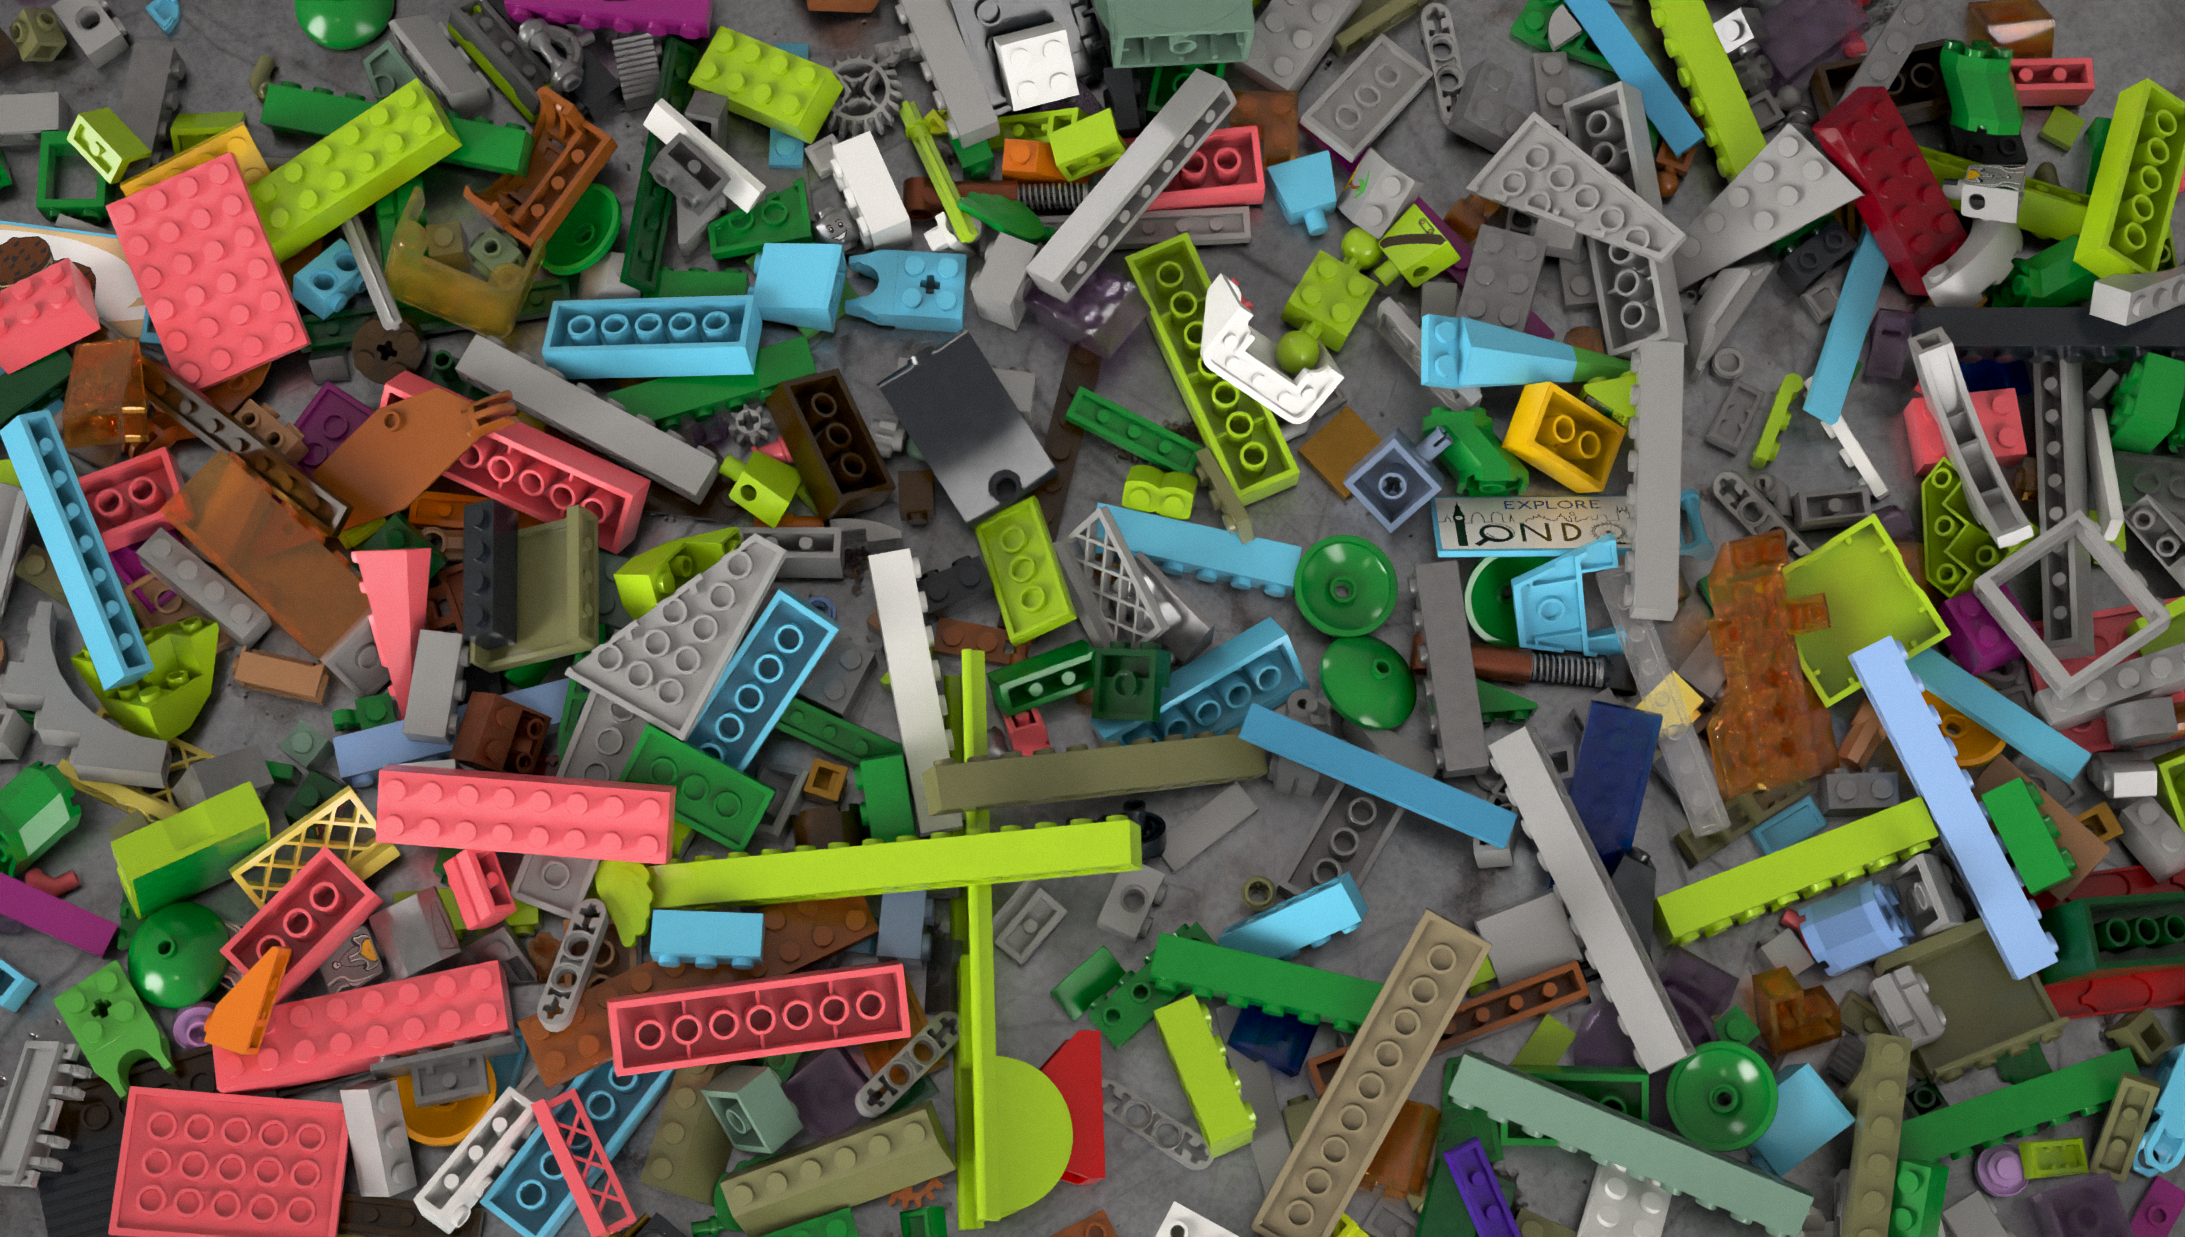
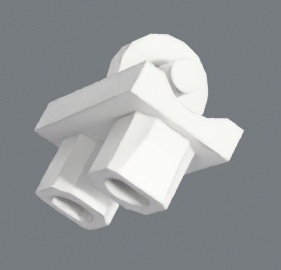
(944, 238)

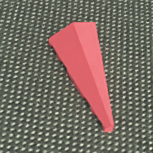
(398, 601)

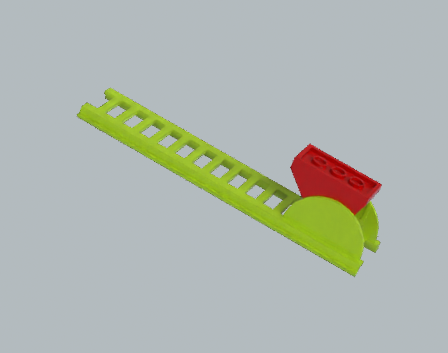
(1012, 1122)

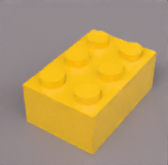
(1563, 437)

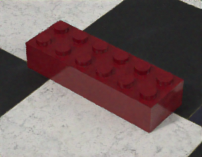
(1901, 196)

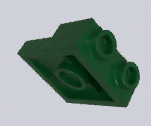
(1130, 681)

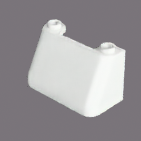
(1250, 362)

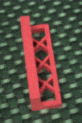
(570, 1168)

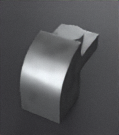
(2140, 722)

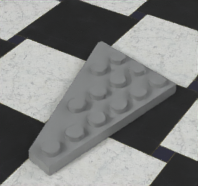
(680, 648)

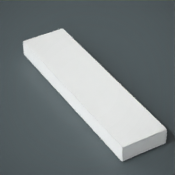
(668, 122)
(2103, 474)

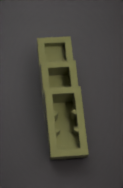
(1745, 814)

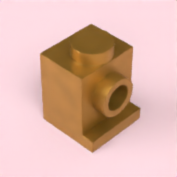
(826, 782)
(2101, 822)

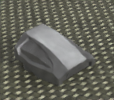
(415, 933)

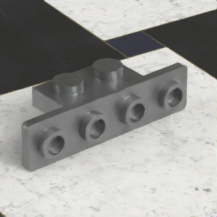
(448, 1072)

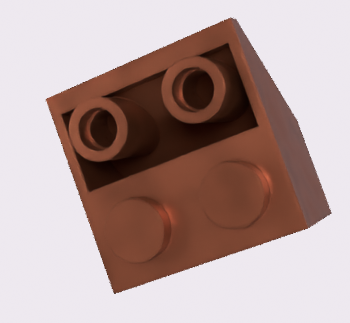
(500, 735)

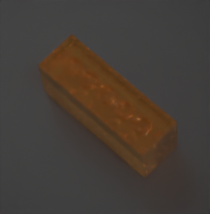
(268, 552)

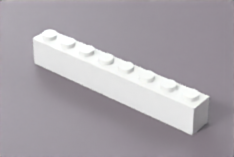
(912, 677)

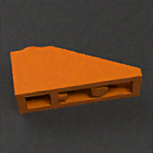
(1034, 163)
(245, 1010)

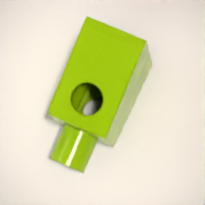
(762, 485)

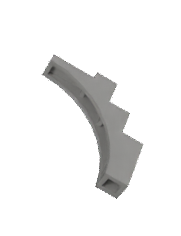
(1965, 440)
(98, 748)

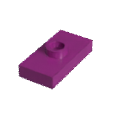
(2157, 1209)

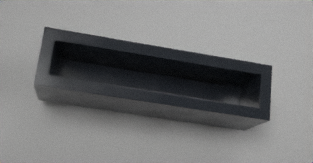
(490, 574)

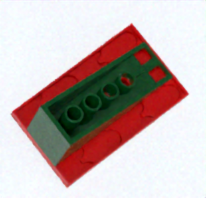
(2115, 943)

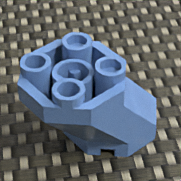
(1856, 926)

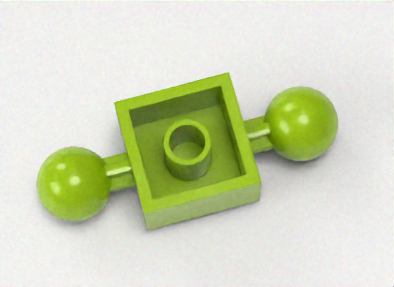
(1328, 301)

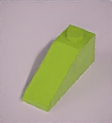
(1033, 126)

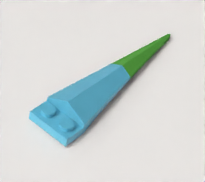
(1479, 354)

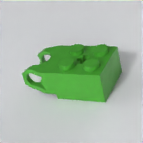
(120, 1038)

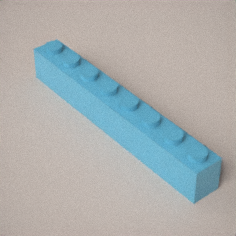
(76, 549)

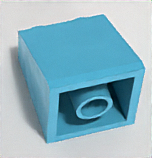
(800, 284)
(1803, 1123)

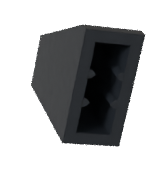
(1635, 884)

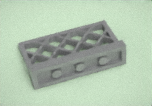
(1092, 598)

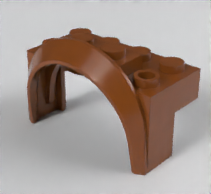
(554, 175)

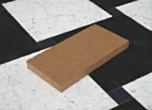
(2081, 842)

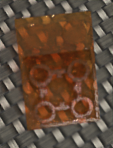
(105, 396)

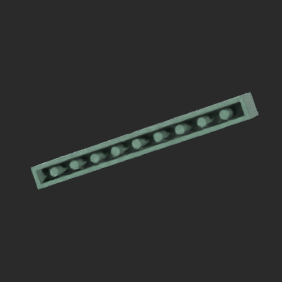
(1630, 1143)

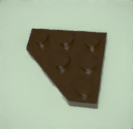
(714, 507)

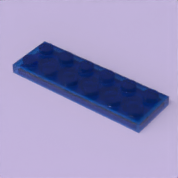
(1613, 774)

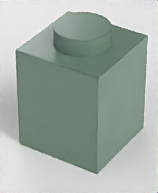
(307, 747)

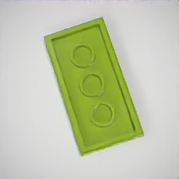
(1025, 571)

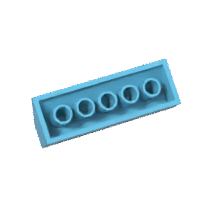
(1219, 688)

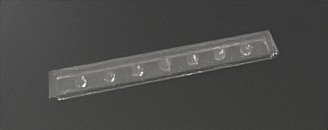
(1662, 696)

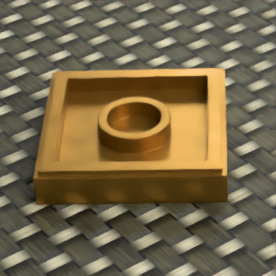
(1339, 448)

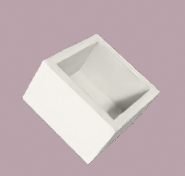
(1036, 66)

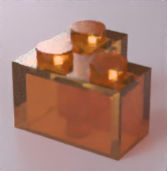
(1276, 122)
(1793, 1016)

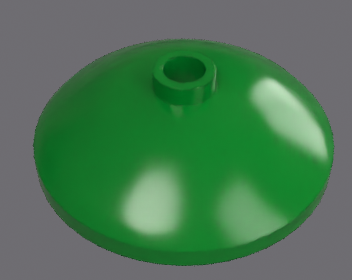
(343, 22)
(585, 232)
(1358, 569)
(1485, 607)
(1368, 682)
(193, 963)
(1704, 1078)

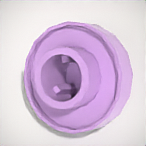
(190, 1023)
(2000, 1170)

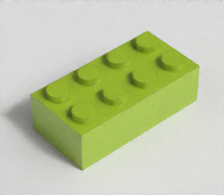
(767, 84)
(1204, 1078)

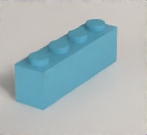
(1299, 921)

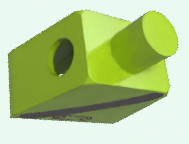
(1414, 250)

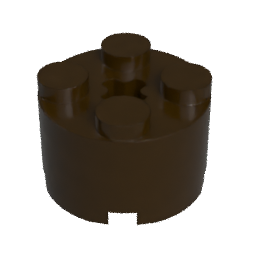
(375, 362)
(828, 825)

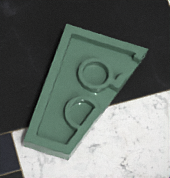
(388, 70)

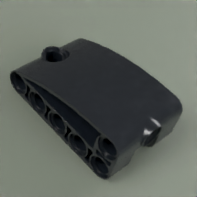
(967, 427)

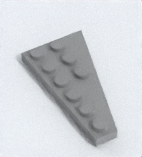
(1563, 185)
(1767, 201)

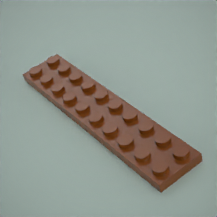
(794, 940)

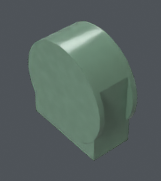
(1177, 31)

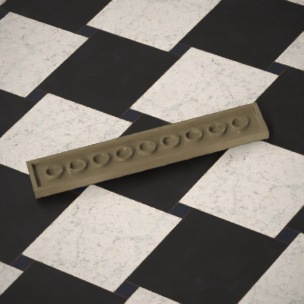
(1373, 1080)

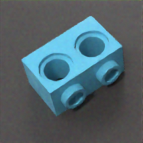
(329, 280)

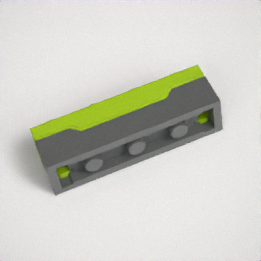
(500, 54)

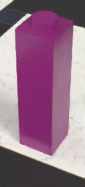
(54, 916)

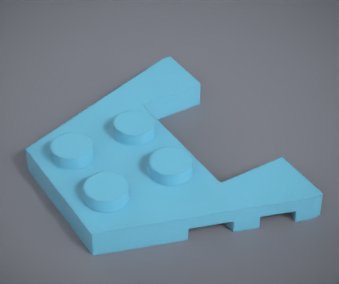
(1552, 606)

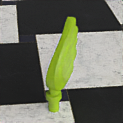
(627, 897)

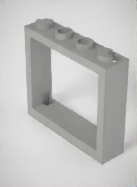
(2112, 561)

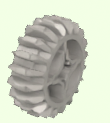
(870, 75)

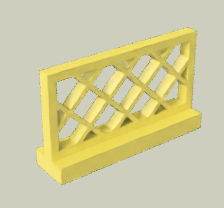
(128, 797)
(364, 861)

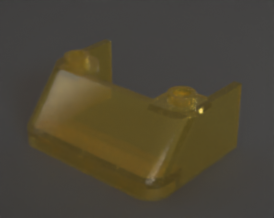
(449, 293)

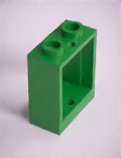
(89, 210)

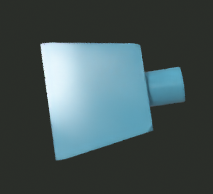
(1304, 190)

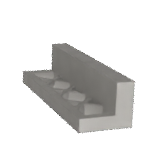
(13, 524)

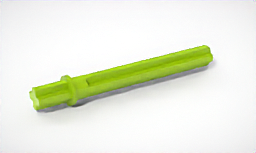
(918, 131)

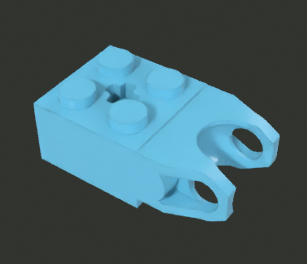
(902, 289)
(2167, 1120)

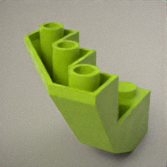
(1954, 542)
(667, 567)
(172, 693)

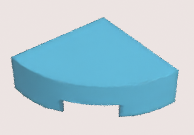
(165, 14)

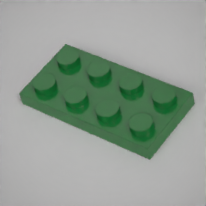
(708, 791)

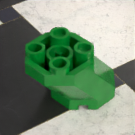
(1981, 87)
(2045, 280)
(1476, 454)
(34, 815)

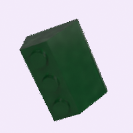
(1444, 1209)

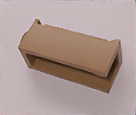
(281, 675)

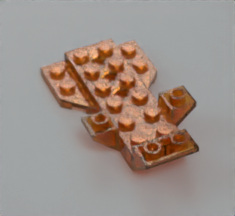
(1771, 718)

